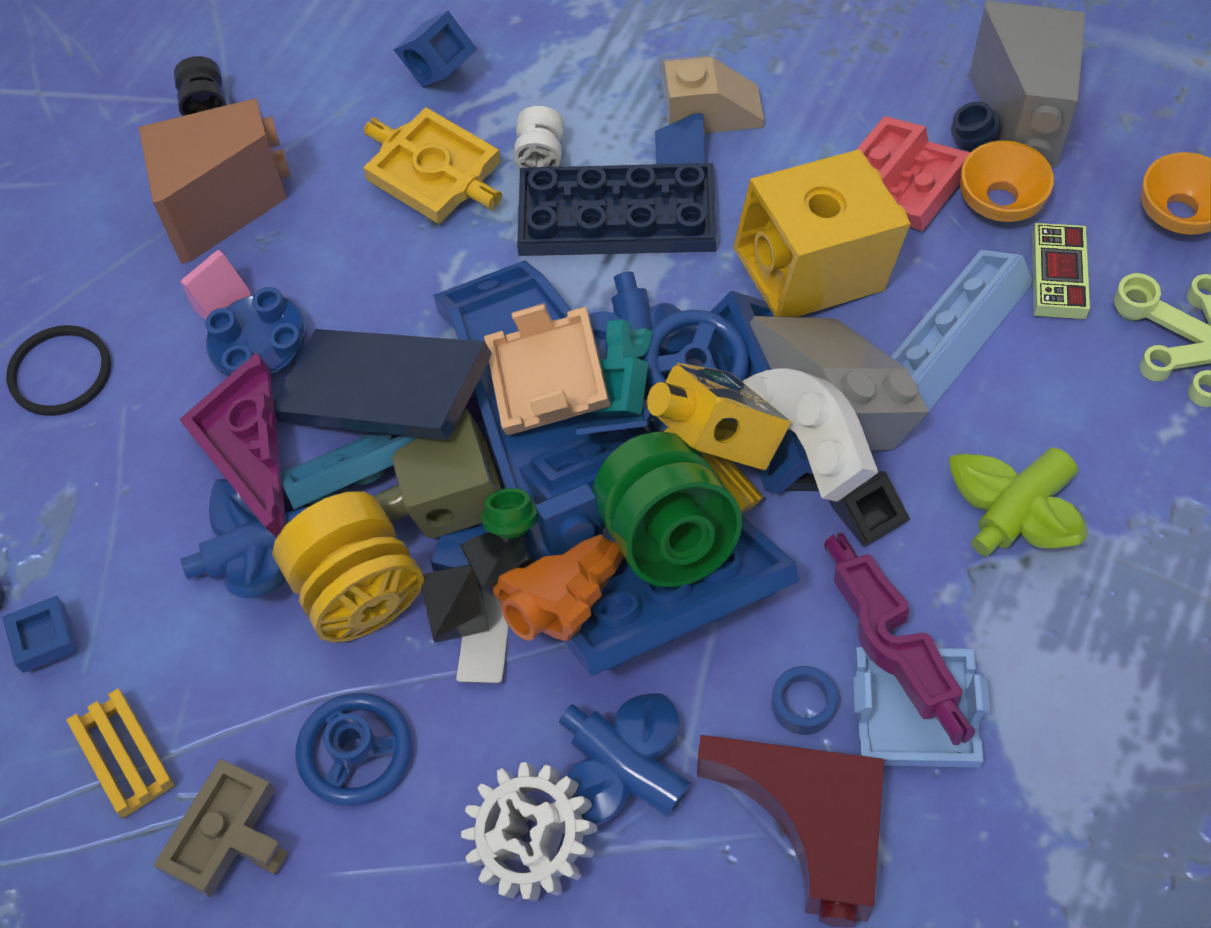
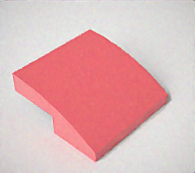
(912, 168)

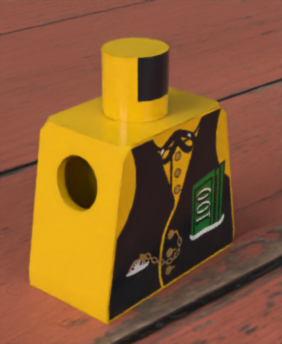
(698, 400)

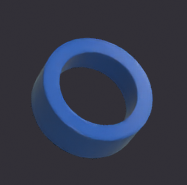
(796, 724)

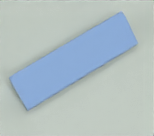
(962, 321)

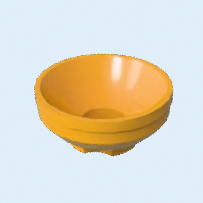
(1009, 168)
(1183, 179)

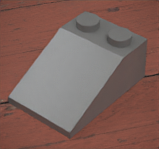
(869, 378)

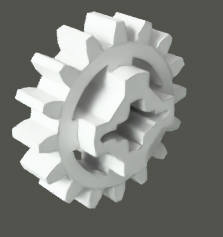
(504, 841)

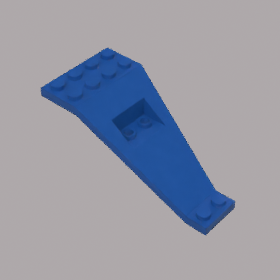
(555, 460)

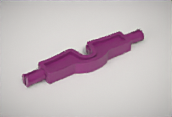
(908, 657)

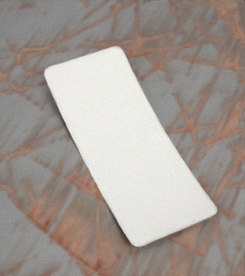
(484, 653)

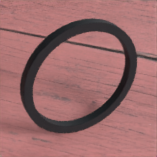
(79, 402)

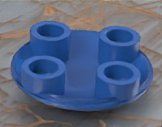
(252, 325)

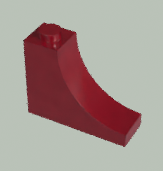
(824, 807)

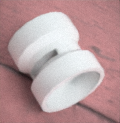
(539, 137)

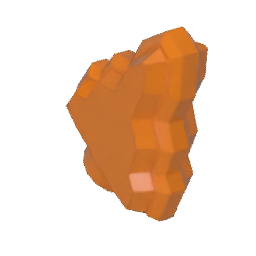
(557, 589)

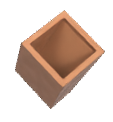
(213, 173)

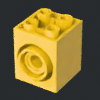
(820, 234)

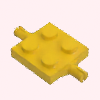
(432, 164)

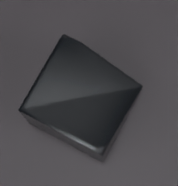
(493, 556)
(454, 603)

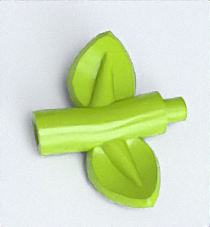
(1020, 501)

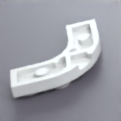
(823, 425)

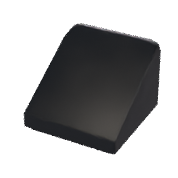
(871, 509)

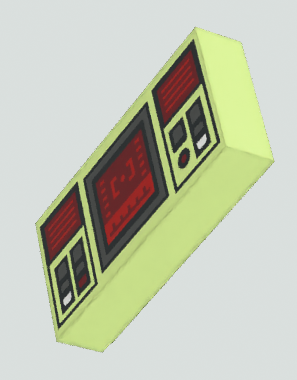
(1060, 271)

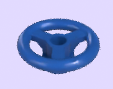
(707, 324)
(337, 733)

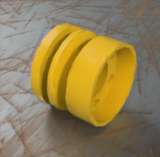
(347, 566)

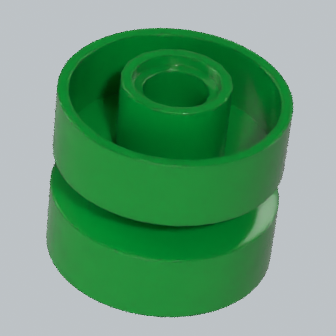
(666, 509)

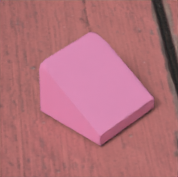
(213, 285)

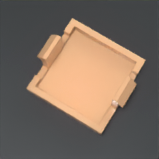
(546, 369)

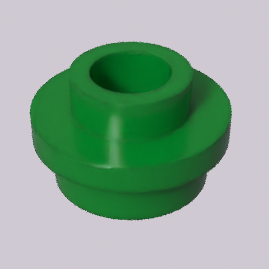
(509, 513)

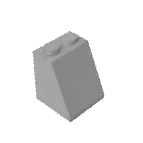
(1030, 72)

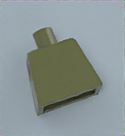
(443, 480)

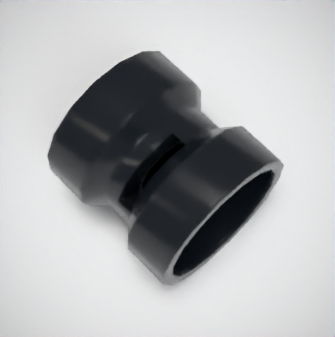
(198, 85)

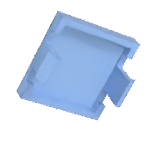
(895, 730)

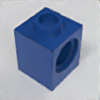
(435, 49)

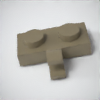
(220, 828)

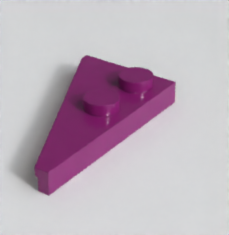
(240, 437)

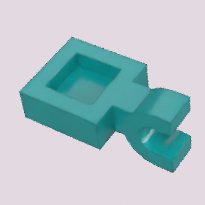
(622, 369)

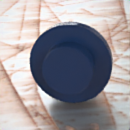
(975, 125)

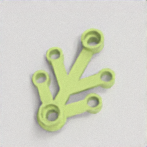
(1147, 293)

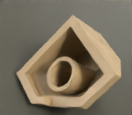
(713, 89)

